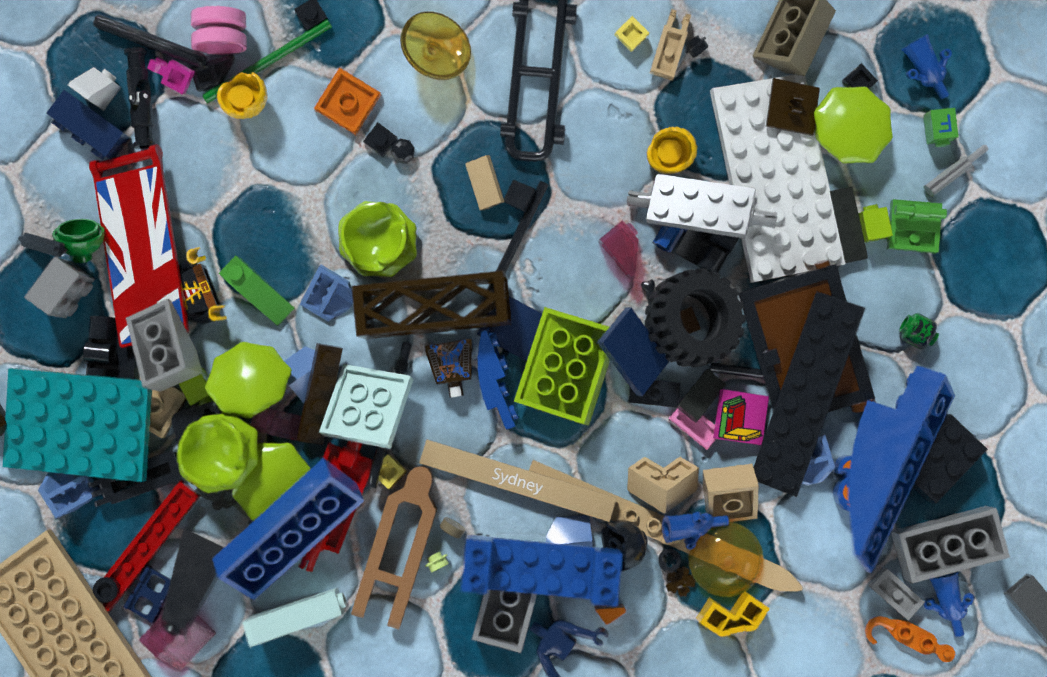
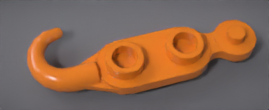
(911, 636)

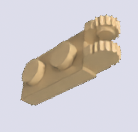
(670, 47)

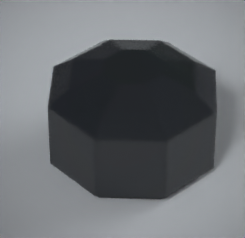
(403, 151)

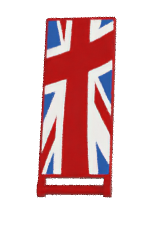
(138, 237)

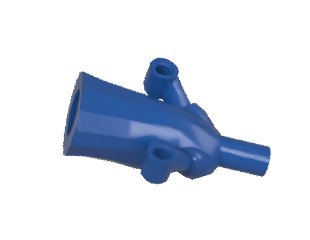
(926, 64)
(690, 527)
(950, 601)

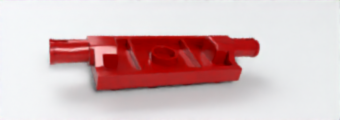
(355, 466)

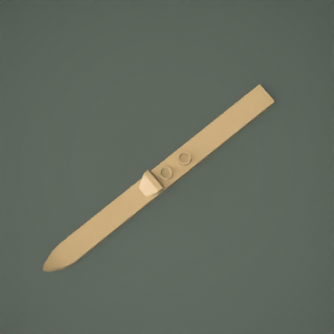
(650, 522)

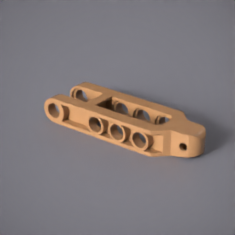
(416, 492)

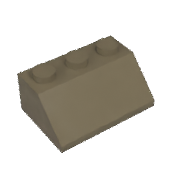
(794, 34)

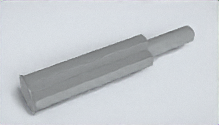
(953, 172)

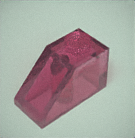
(622, 246)
(277, 423)

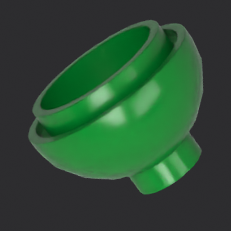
(80, 238)

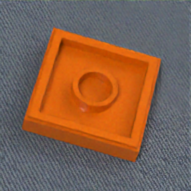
(347, 101)

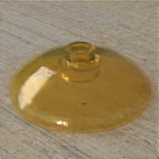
(441, 38)
(711, 550)

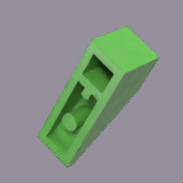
(256, 290)

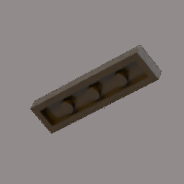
(319, 392)

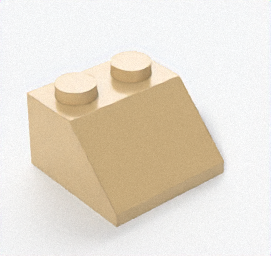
(731, 492)

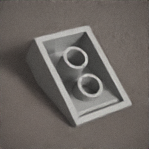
(162, 347)

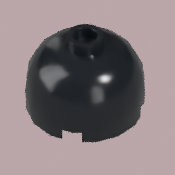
(628, 539)

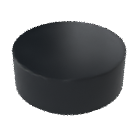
(106, 589)

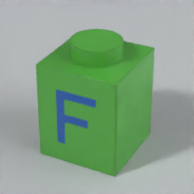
(940, 126)

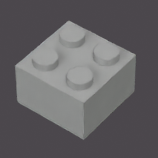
(60, 288)

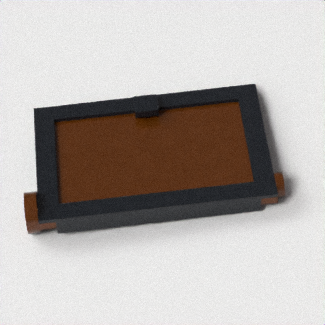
(776, 321)

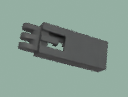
(1031, 602)

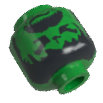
(918, 331)

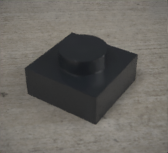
(310, 14)
(380, 139)

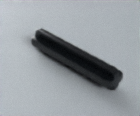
(42, 244)

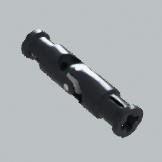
(140, 102)

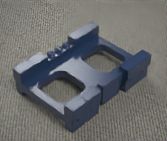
(142, 589)

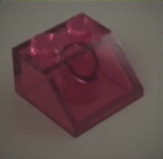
(177, 650)

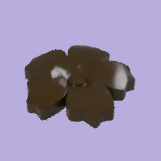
(679, 581)

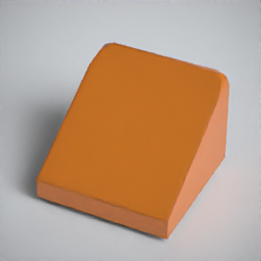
(610, 613)

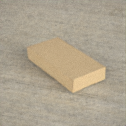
(484, 182)

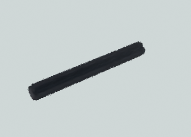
(150, 41)

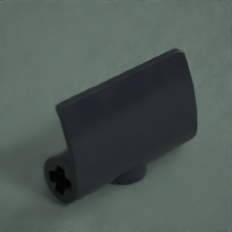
(706, 249)
(103, 351)

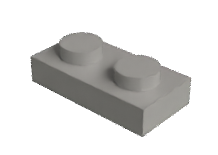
(896, 593)

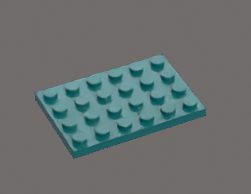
(77, 424)

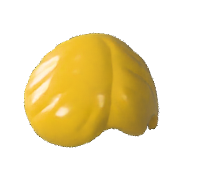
(243, 96)
(672, 150)

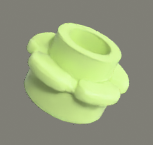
(437, 561)

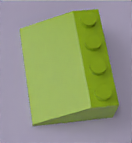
(564, 367)

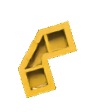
(743, 616)

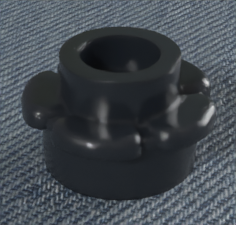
(696, 46)

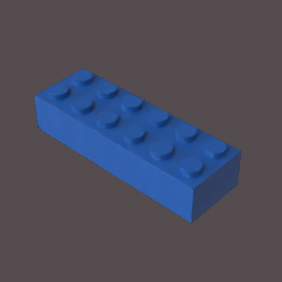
(287, 529)

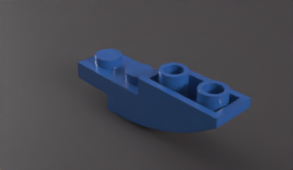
(490, 370)

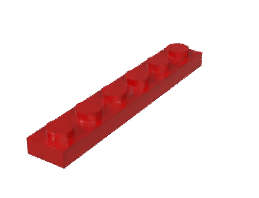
(151, 538)

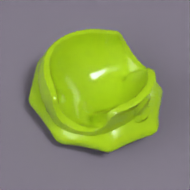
(853, 124)
(377, 238)
(247, 379)
(218, 452)
(276, 472)

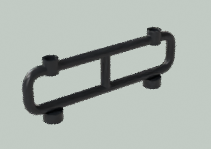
(553, 133)

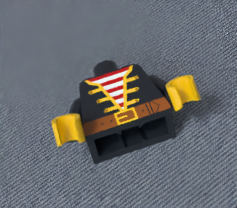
(198, 290)

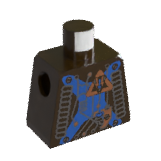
(451, 364)

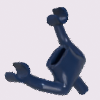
(559, 642)

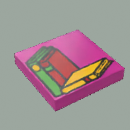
(741, 417)

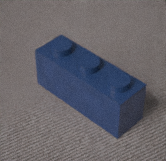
(87, 126)

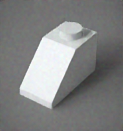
(96, 87)

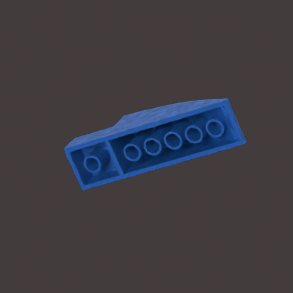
(889, 457)

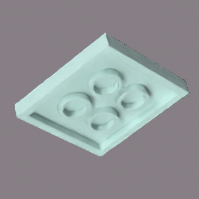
(366, 406)

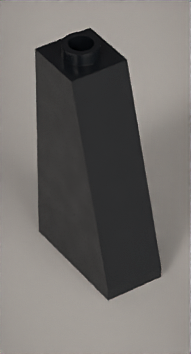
(190, 582)

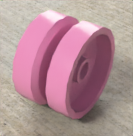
(218, 30)

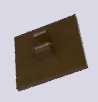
(792, 106)

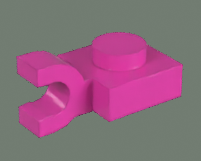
(174, 74)

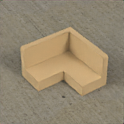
(662, 486)

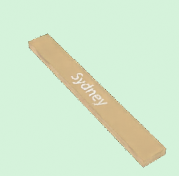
(518, 480)

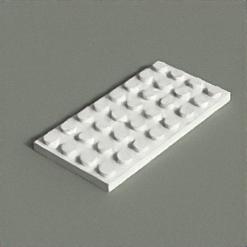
(787, 179)

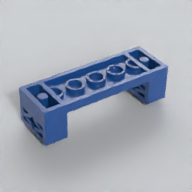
(542, 569)

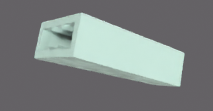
(294, 616)

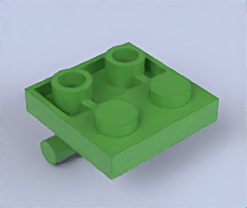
(915, 226)

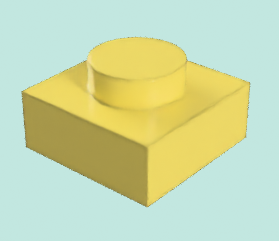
(631, 33)
(391, 472)

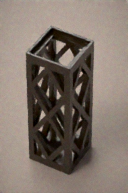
(365, 314)

